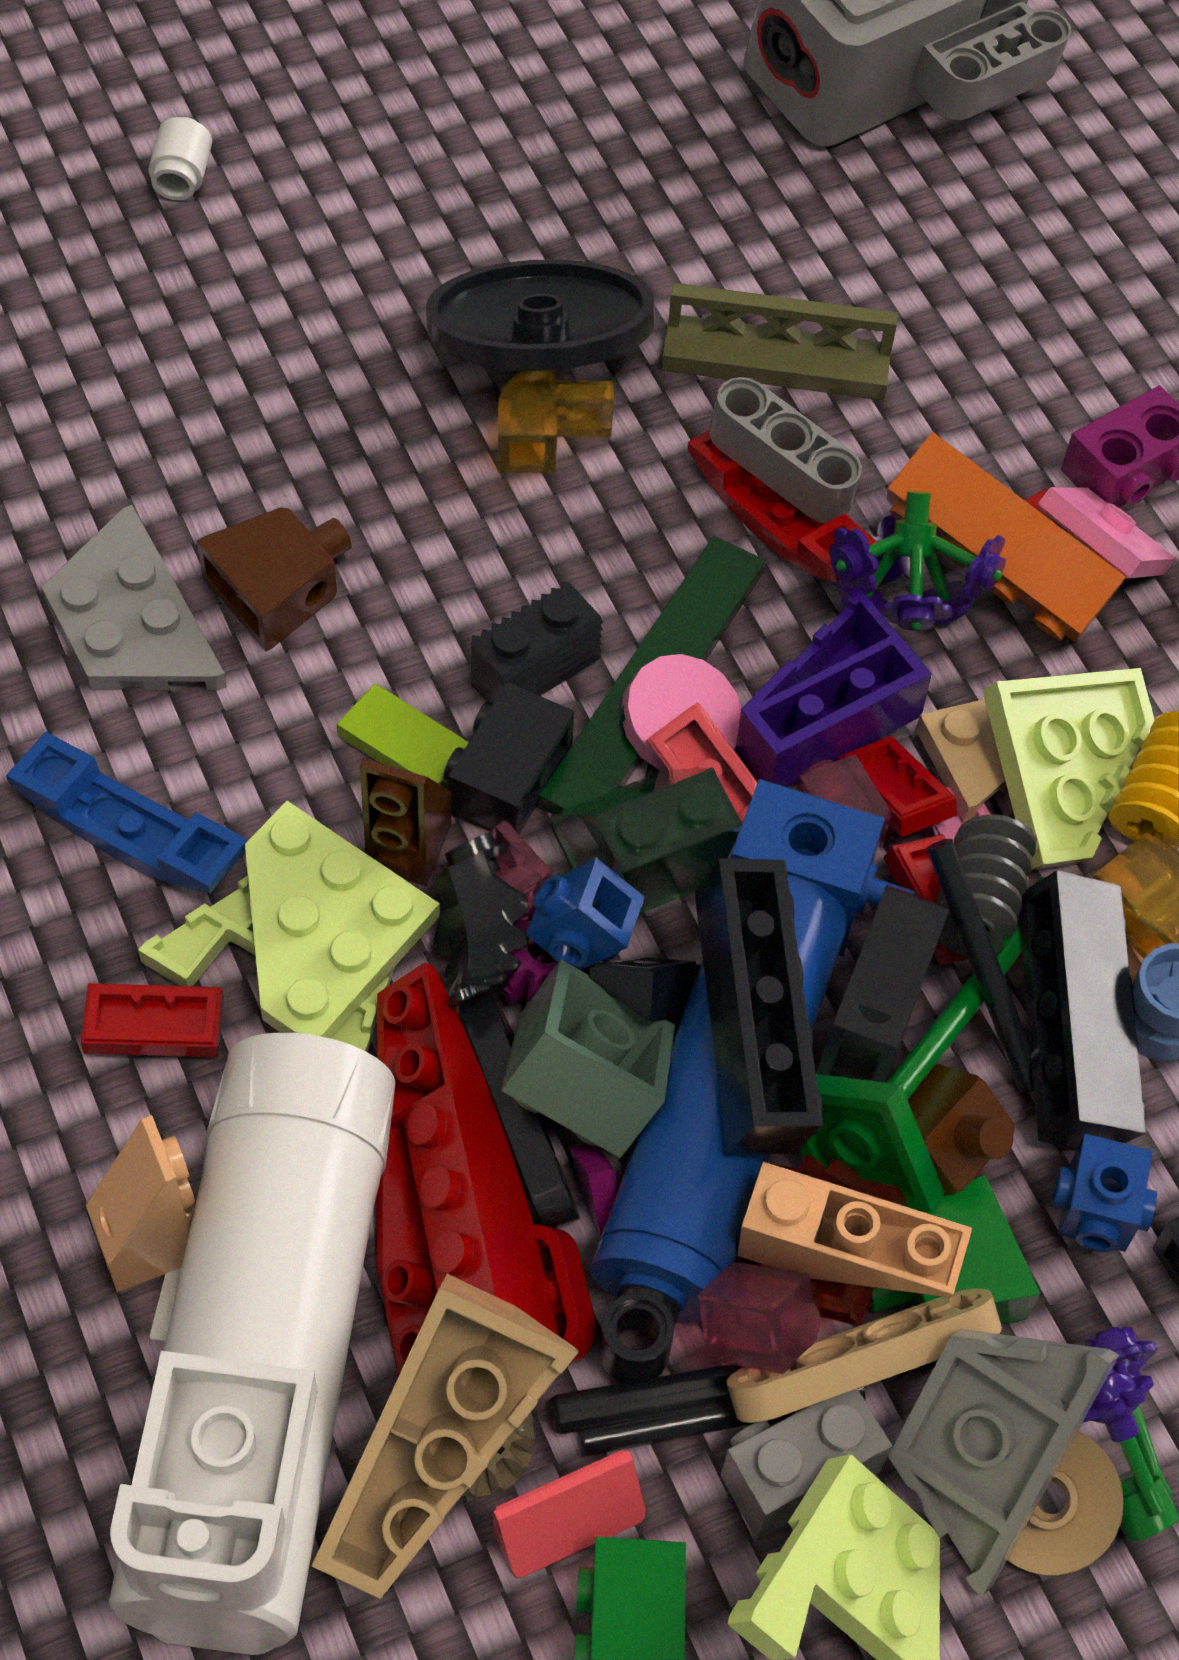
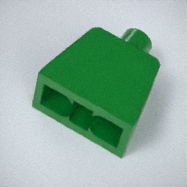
(990, 1260)

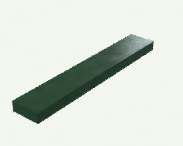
(687, 626)

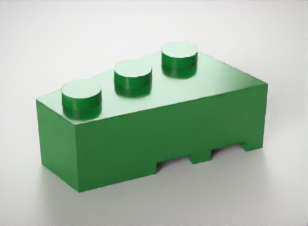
(633, 1601)

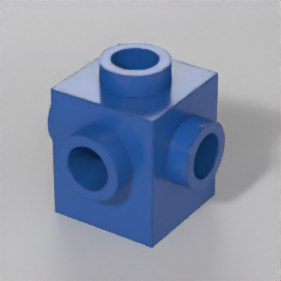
(585, 915)
(1105, 1194)

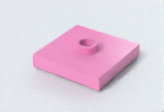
(1106, 531)

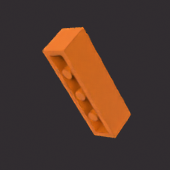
(1043, 562)

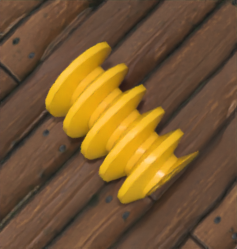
(1151, 788)

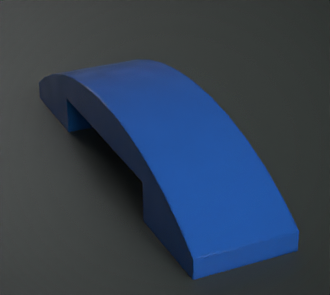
(122, 821)

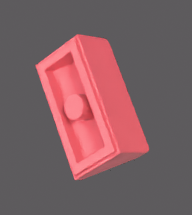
(695, 743)
(569, 1514)

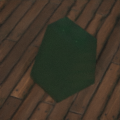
(654, 832)

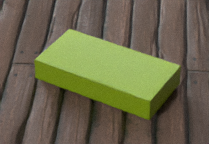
(399, 734)

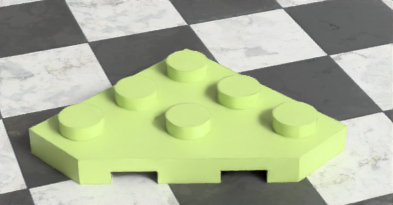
(1068, 753)
(324, 922)

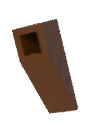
(404, 819)

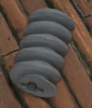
(996, 861)

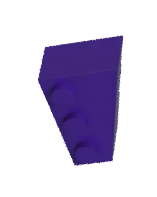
(834, 697)

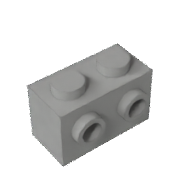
(778, 1463)

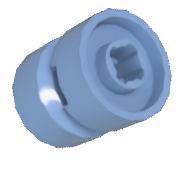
(1157, 1003)

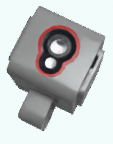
(865, 61)

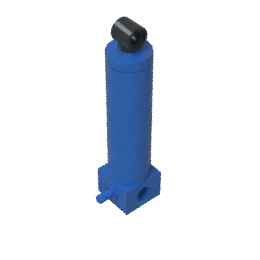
(681, 1191)

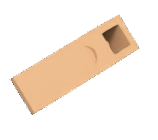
(143, 1208)
(849, 1236)

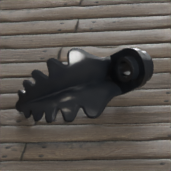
(477, 919)

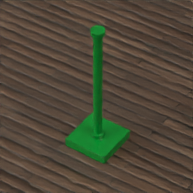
(871, 1121)

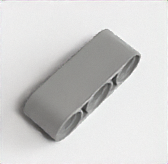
(784, 449)

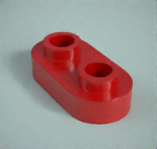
(567, 1288)

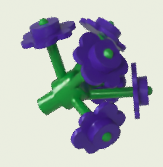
(905, 549)

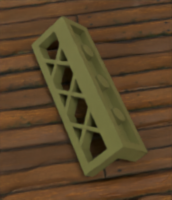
(778, 350)

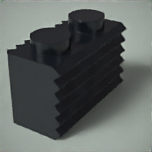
(537, 645)

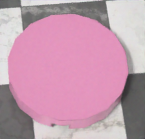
(669, 688)

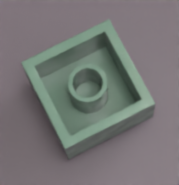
(588, 1060)

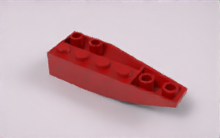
(449, 1174)

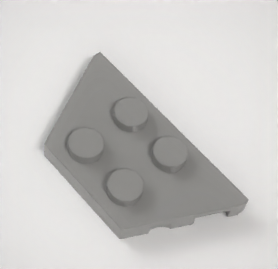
(128, 614)
(994, 1436)

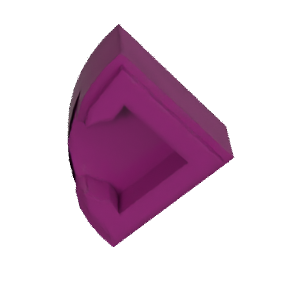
(596, 1182)

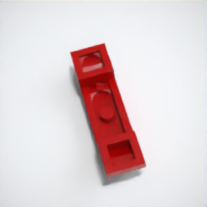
(768, 514)

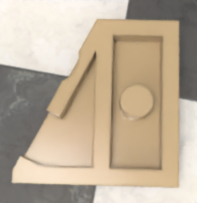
(964, 753)

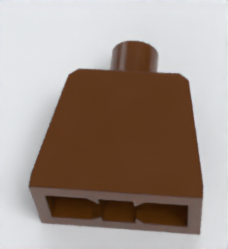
(273, 571)
(960, 1125)

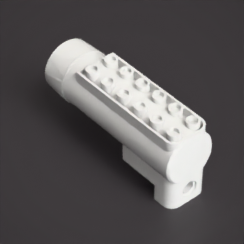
(255, 1349)

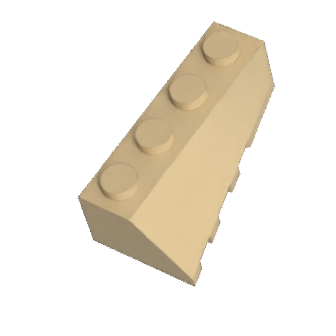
(450, 1411)

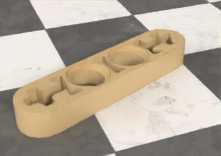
(862, 1355)

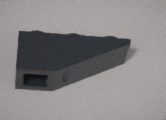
(883, 987)

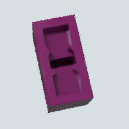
(1127, 449)

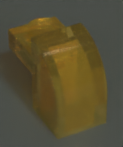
(539, 409)

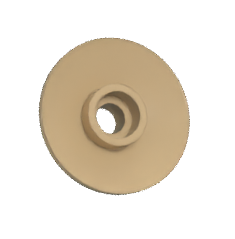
(1086, 1523)

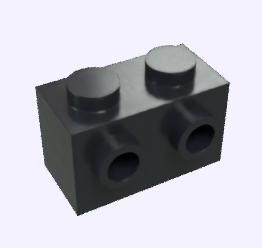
(509, 757)

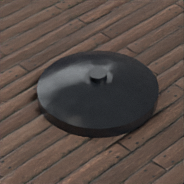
(540, 315)

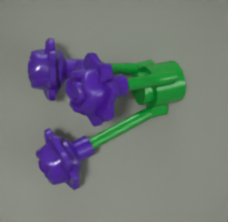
(1145, 1490)

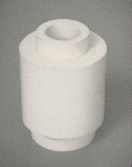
(179, 158)

